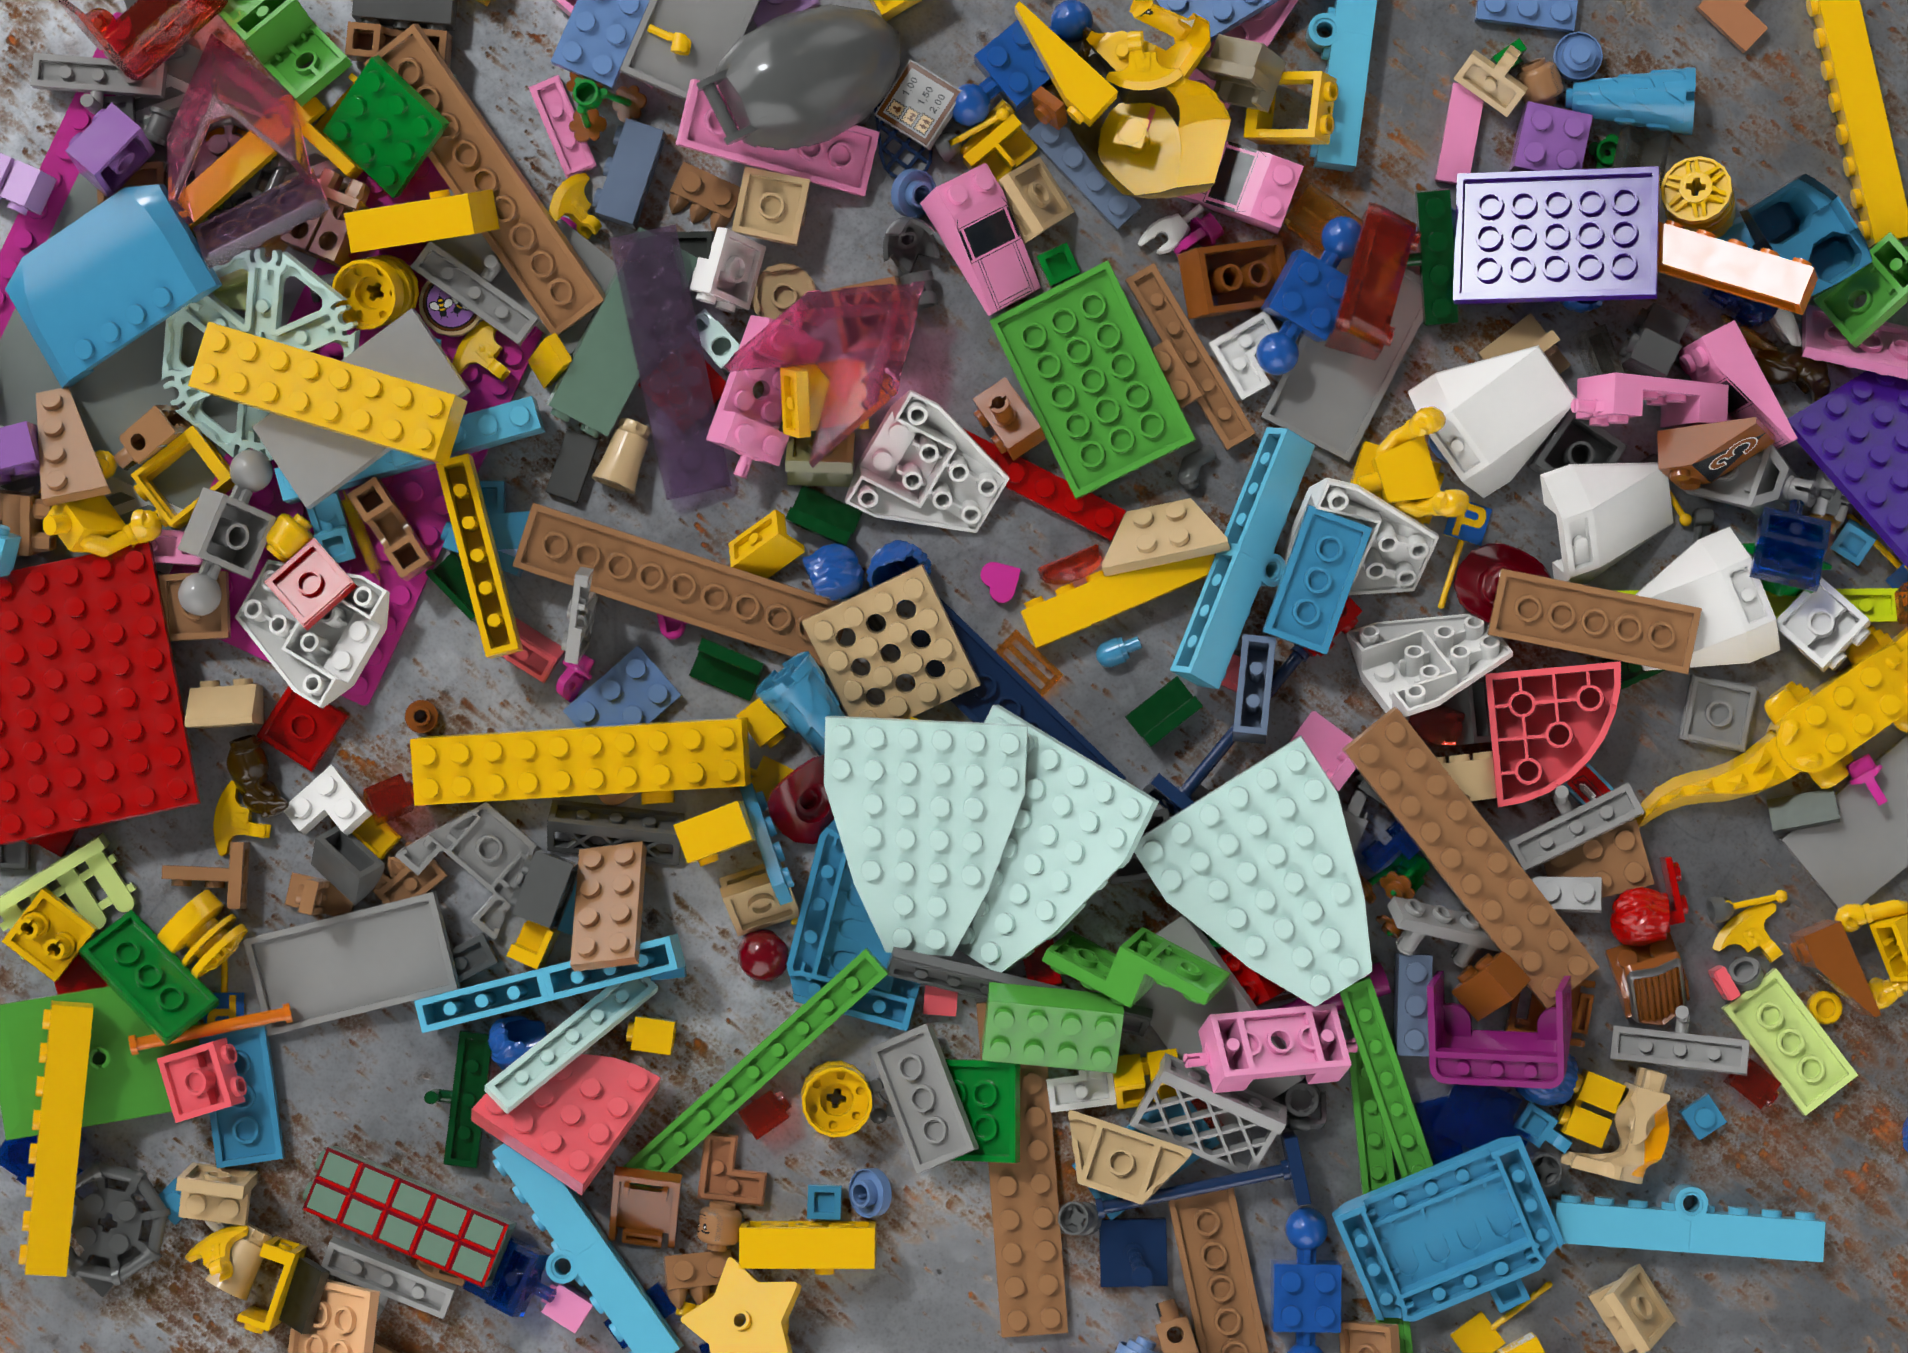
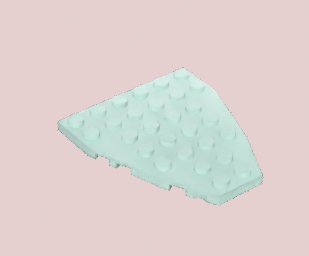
(923, 819)
(1063, 847)
(1270, 874)

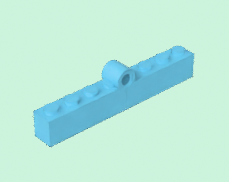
(1347, 61)
(476, 433)
(1249, 564)
(542, 986)
(1691, 1229)
(591, 1256)

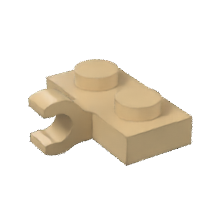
(1492, 81)

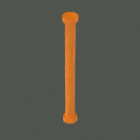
(215, 1028)

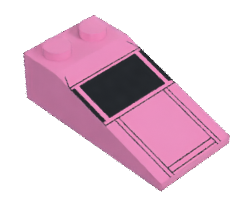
(1251, 187)
(982, 238)
(1727, 360)

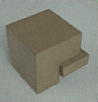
(1243, 72)

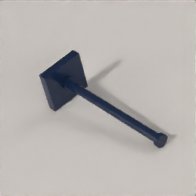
(1178, 798)
(1289, 1169)
(1133, 1252)

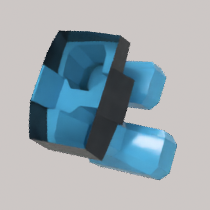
(1805, 223)

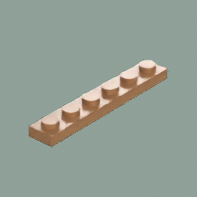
(1170, 322)

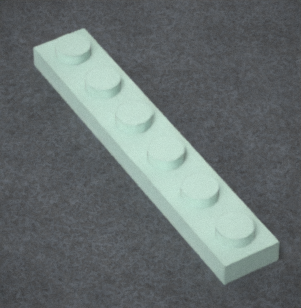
(568, 1042)

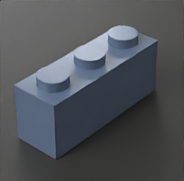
(629, 173)
(1254, 689)
(1410, 1004)

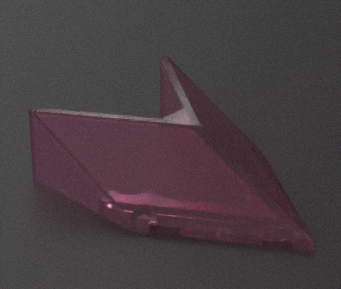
(226, 88)
(855, 340)

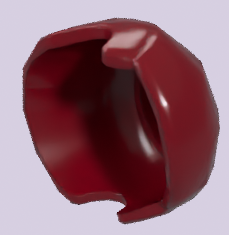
(763, 955)

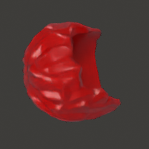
(1640, 917)

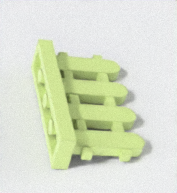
(74, 885)

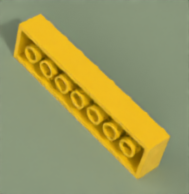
(328, 393)

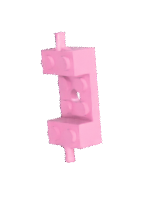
(1620, 396)
(749, 423)
(1241, 1049)

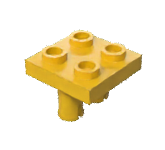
(49, 934)

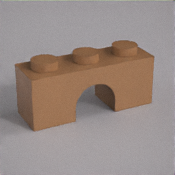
(367, 39)
(391, 528)

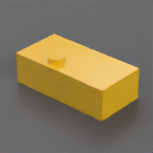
(422, 220)
(714, 833)
(808, 1245)

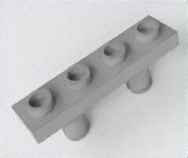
(1438, 921)

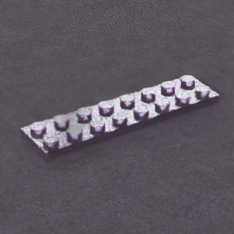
(669, 360)

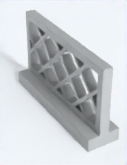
(1196, 1084)

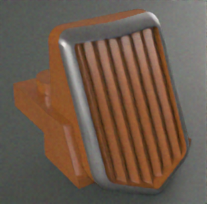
(1649, 981)

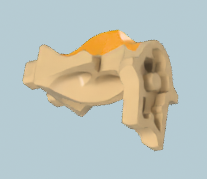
(1641, 1129)

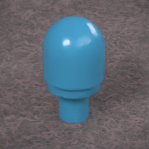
(1116, 651)

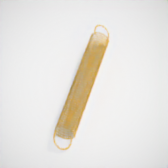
(358, 533)

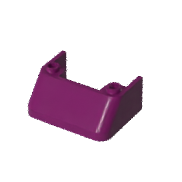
(1497, 1057)

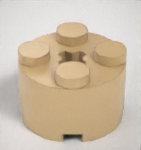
(1472, 776)

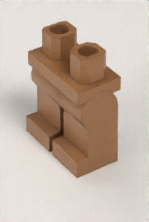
(327, 235)
(24, 517)

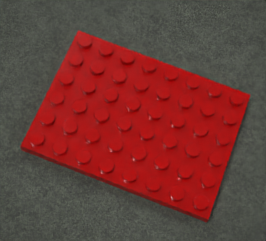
(88, 697)

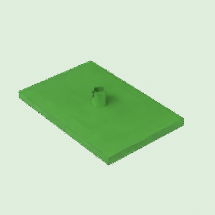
(1092, 380)
(116, 1081)

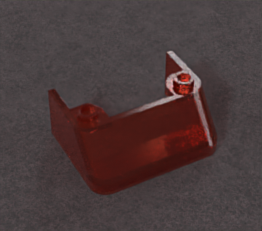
(144, 32)
(1373, 283)

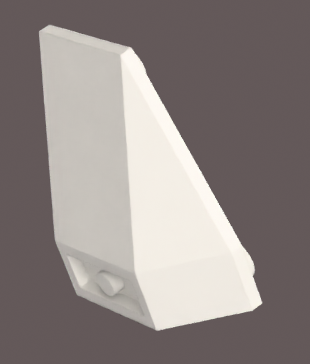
(1494, 414)
(925, 470)
(1604, 513)
(1397, 544)
(1735, 612)
(332, 652)
(1424, 659)

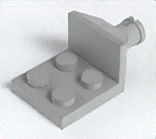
(1760, 483)

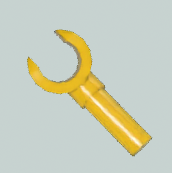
(680, 42)

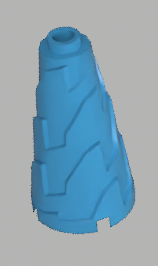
(1649, 100)
(801, 698)

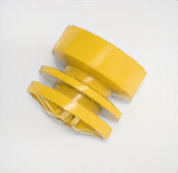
(1712, 208)
(361, 287)
(202, 933)
(849, 1113)

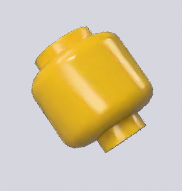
(288, 536)

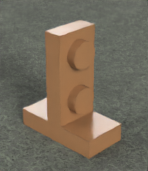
(216, 877)
(316, 896)

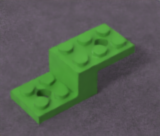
(283, 41)
(1883, 283)
(1136, 967)

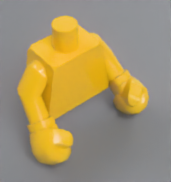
(1406, 471)
(95, 525)
(1890, 930)

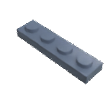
(1076, 166)

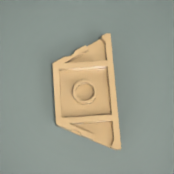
(1162, 536)
(1122, 1159)

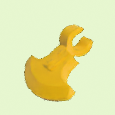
(1143, 69)
(571, 201)
(482, 349)
(233, 820)
(1748, 931)
(216, 1250)

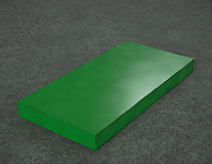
(148, 977)

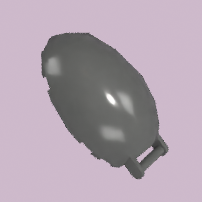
(804, 77)

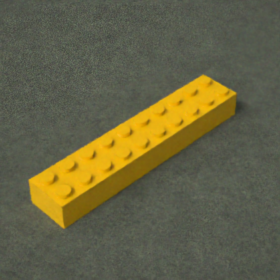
(580, 761)

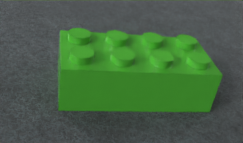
(1051, 1028)

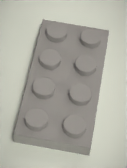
(924, 1098)

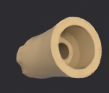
(623, 456)
(245, 1263)

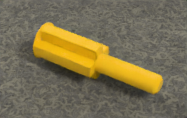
(976, 138)

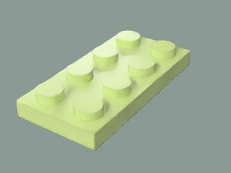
(1790, 1042)

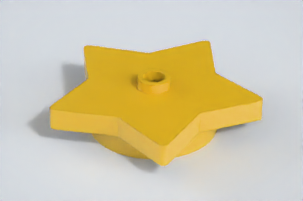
(744, 1297)

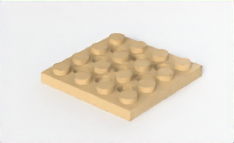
(883, 600)

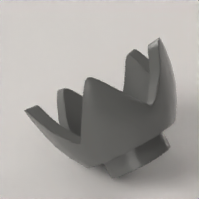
(907, 240)

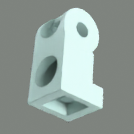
(715, 339)

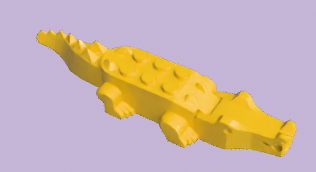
(1807, 730)

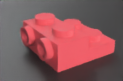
(202, 1079)

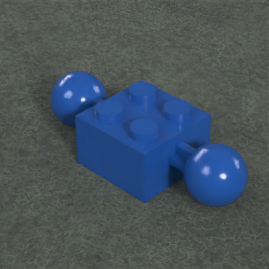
(1014, 66)
(1307, 296)
(1306, 1289)

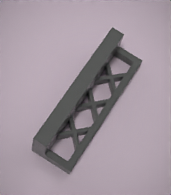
(614, 826)

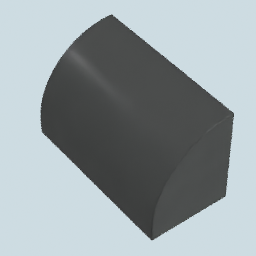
(1474, 704)
(347, 864)

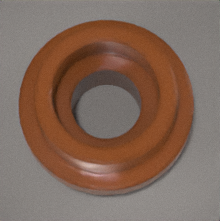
(432, 716)

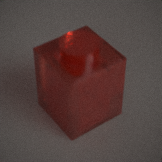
(1438, 725)
(389, 799)
(1756, 1088)
(766, 1112)

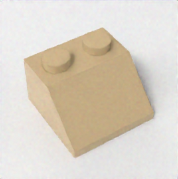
(225, 705)

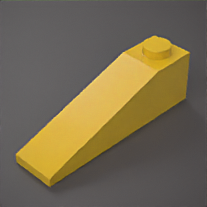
(1076, 81)

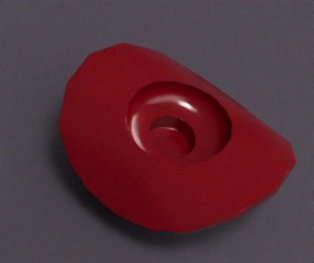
(1480, 571)
(801, 803)

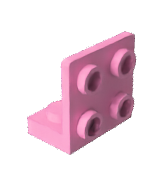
(1327, 744)

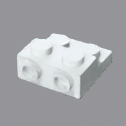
(729, 272)
(1823, 626)

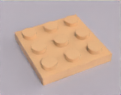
(342, 1322)

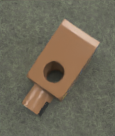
(150, 435)
(1171, 1319)

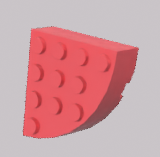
(1548, 725)
(574, 1117)

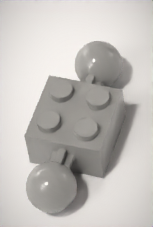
(226, 533)

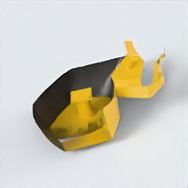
(1189, 122)

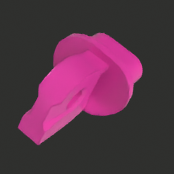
(1203, 232)
(574, 677)
(1863, 771)

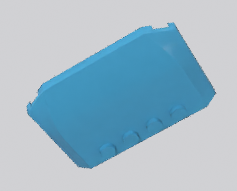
(109, 280)
(834, 932)
(1449, 1231)

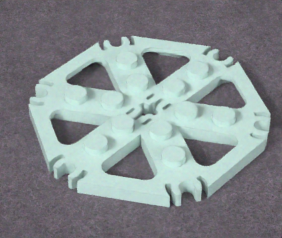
(262, 319)

